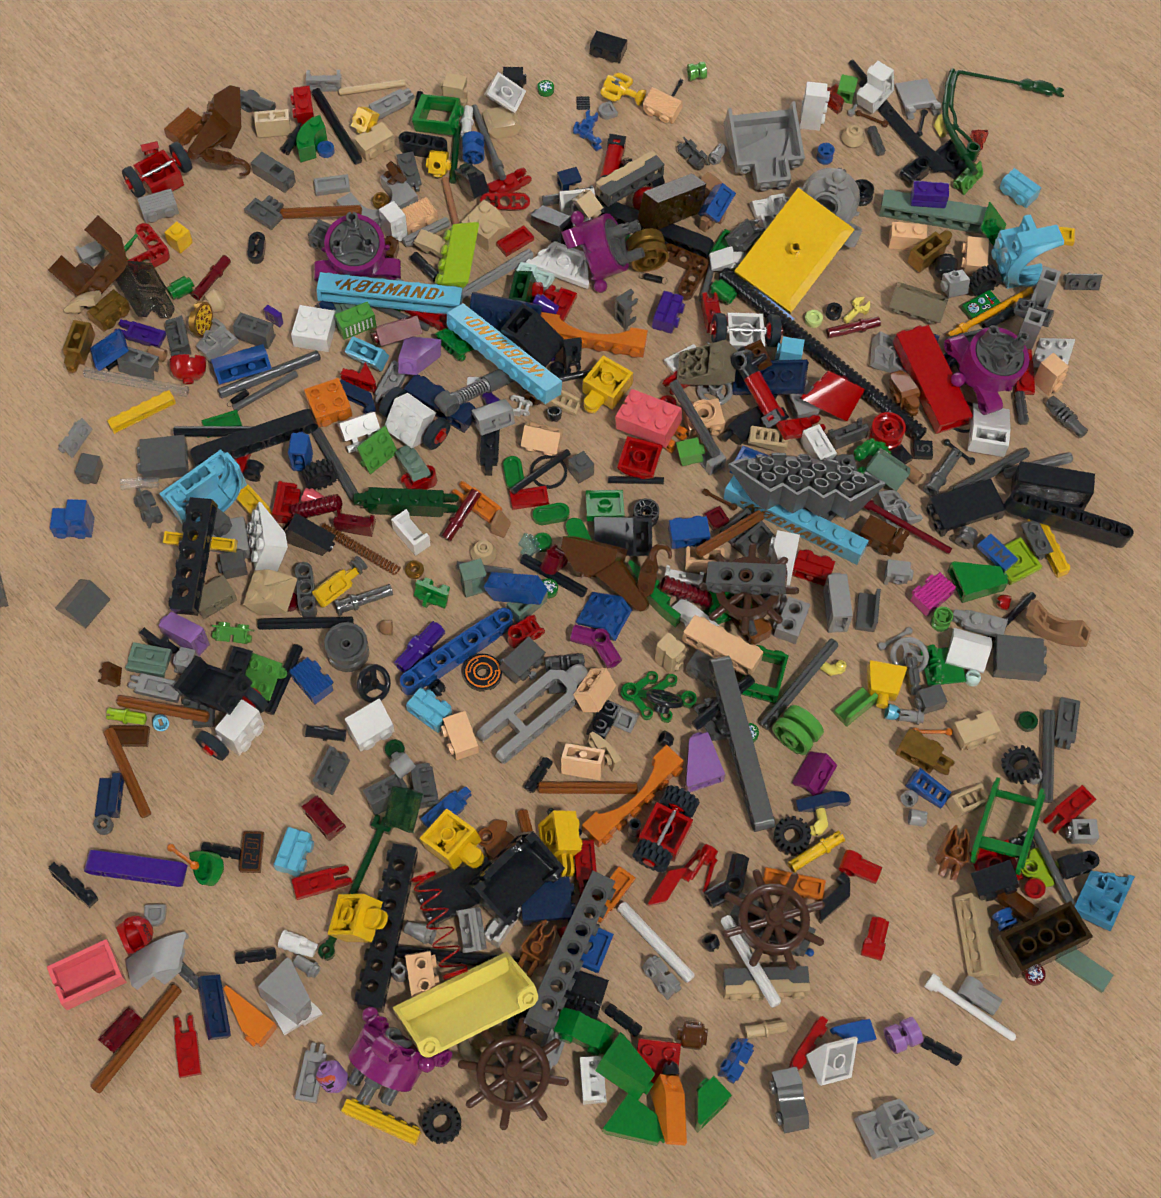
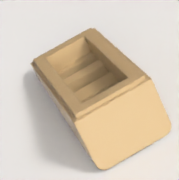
(566, 408)
(773, 445)
(959, 808)

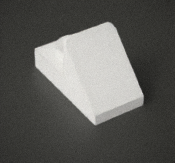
(725, 258)

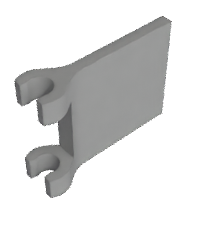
(917, 95)

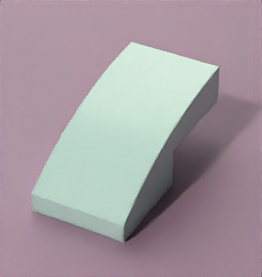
(540, 276)

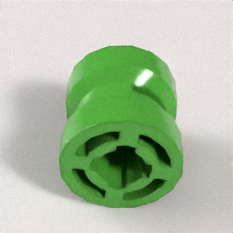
(697, 71)
(945, 616)

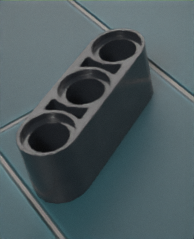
(421, 144)

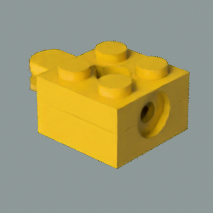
(605, 384)
(561, 836)
(453, 841)
(357, 918)

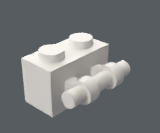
(357, 427)

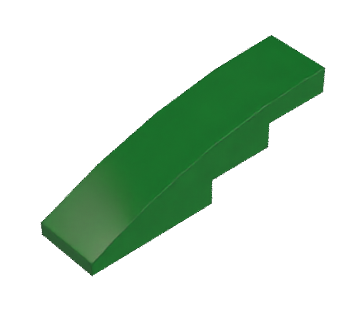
(657, 599)

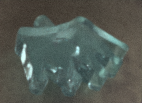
(529, 545)

